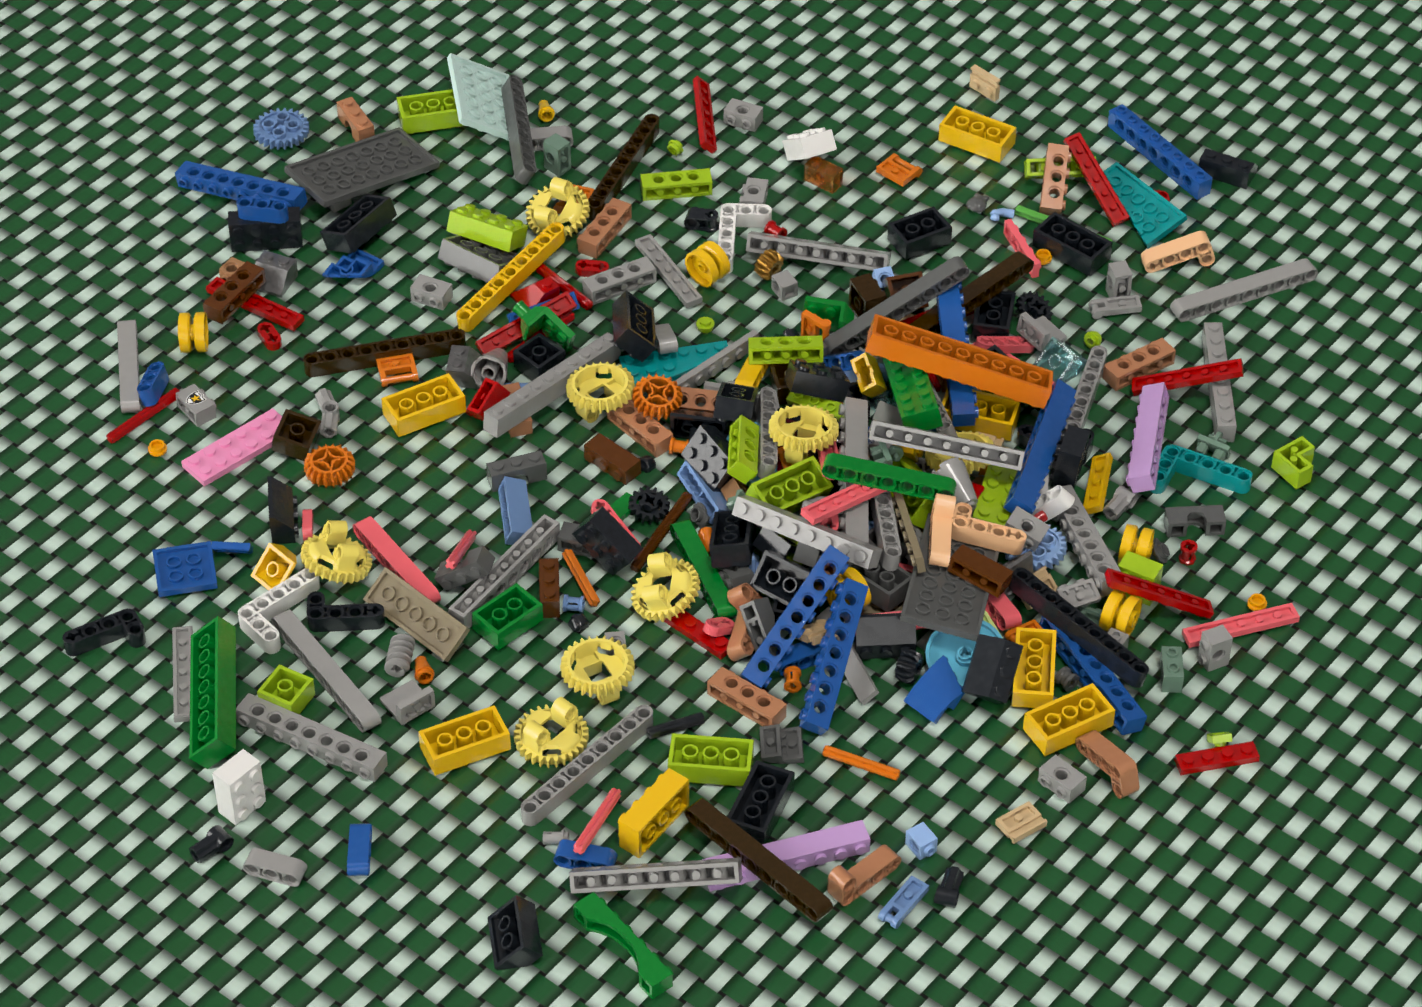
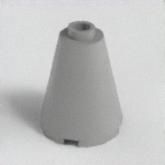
(491, 366)
(957, 470)

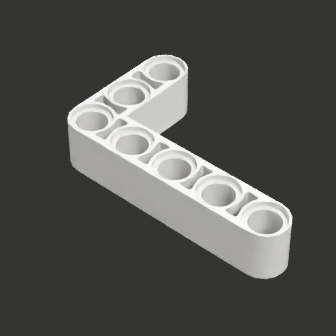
(740, 215)
(1054, 500)
(256, 614)

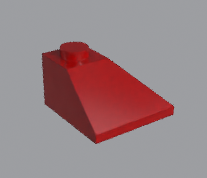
(537, 292)

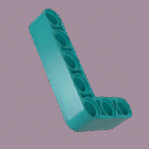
(1200, 467)

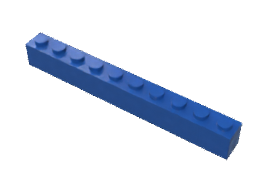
(952, 326)
(1041, 448)

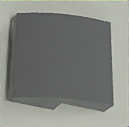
(781, 745)

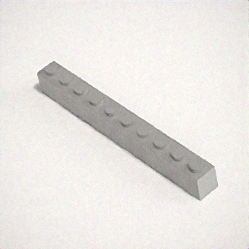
(546, 387)
(854, 444)

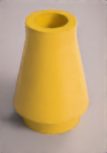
(545, 112)

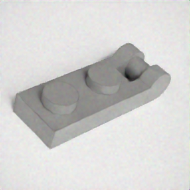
(1115, 306)

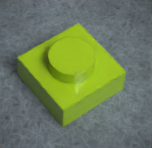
(1219, 738)

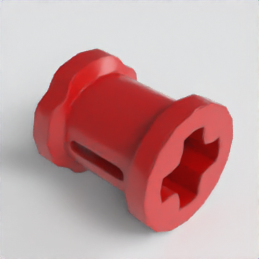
(772, 228)
(1188, 552)

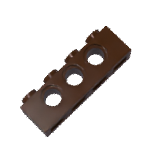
(234, 292)

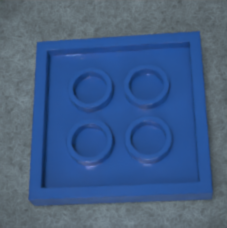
(184, 569)

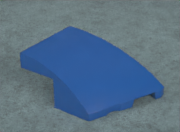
(355, 266)
(935, 691)

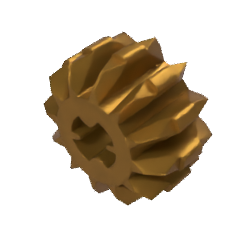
(768, 264)

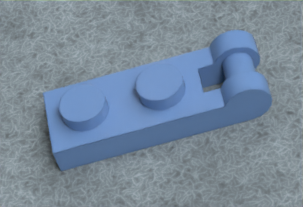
(903, 901)

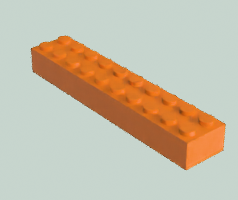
(959, 361)

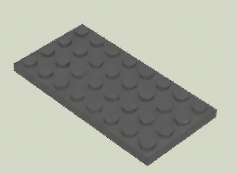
(361, 167)
(944, 600)

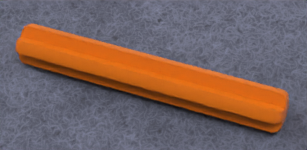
(580, 577)
(861, 762)

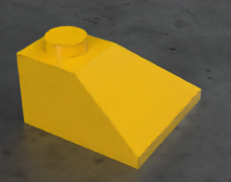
(274, 566)

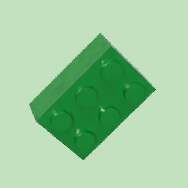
(507, 616)

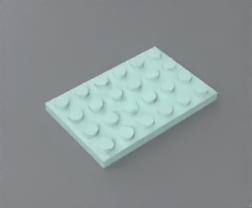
(478, 95)

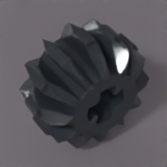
(909, 666)

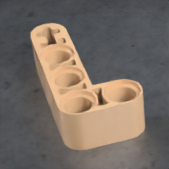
(1178, 251)
(940, 530)
(985, 533)

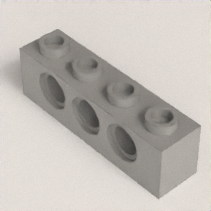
(618, 279)

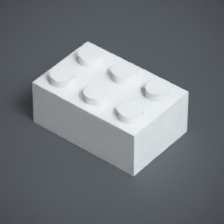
(809, 143)
(239, 787)

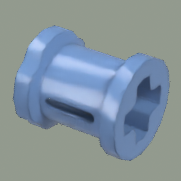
(579, 600)

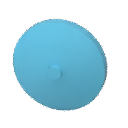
(956, 649)

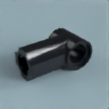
(215, 840)
(948, 892)

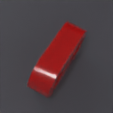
(590, 267)
(265, 337)

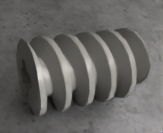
(399, 655)

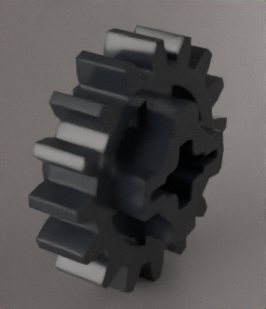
(1034, 306)
(649, 505)

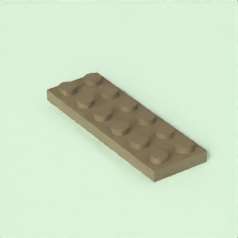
(417, 614)

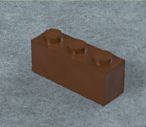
(612, 459)
(980, 570)
(549, 587)

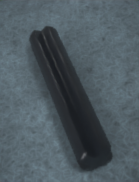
(675, 725)

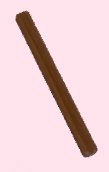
(661, 531)

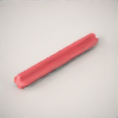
(460, 549)
(597, 821)

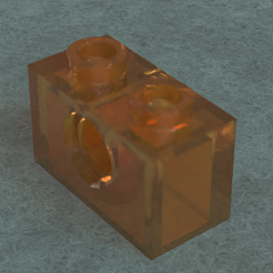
(823, 174)

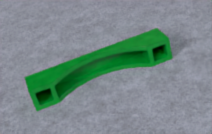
(597, 917)

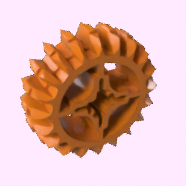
(656, 403)
(340, 469)

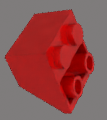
(486, 397)

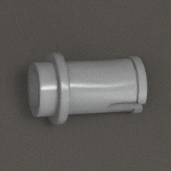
(554, 837)

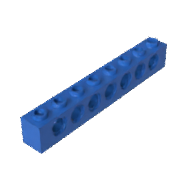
(1160, 151)
(235, 184)
(830, 557)
(855, 594)
(1128, 714)

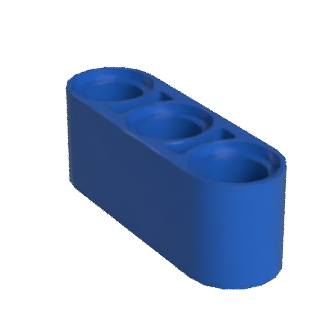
(262, 209)
(833, 360)
(153, 384)
(801, 656)
(359, 850)
(592, 857)

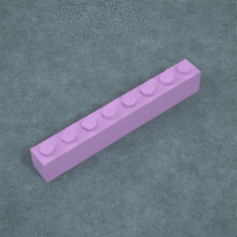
(1148, 438)
(812, 849)

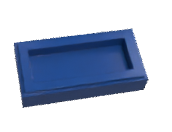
(232, 547)

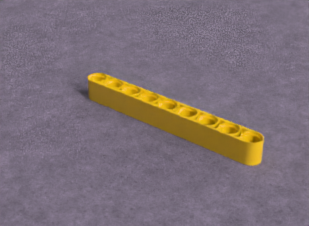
(510, 277)

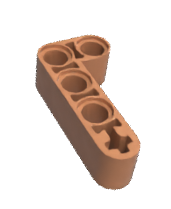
(740, 642)
(1112, 761)
(849, 885)

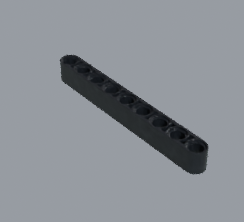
(1079, 627)

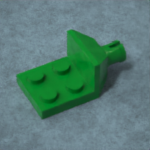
(836, 311)
(544, 318)

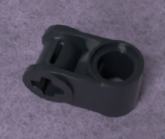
(701, 219)

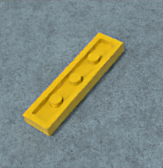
(1097, 483)

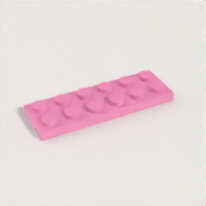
(233, 449)

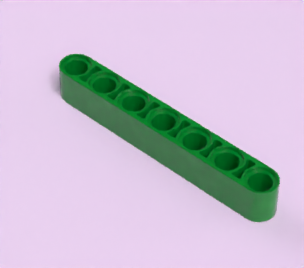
(887, 477)
(696, 554)

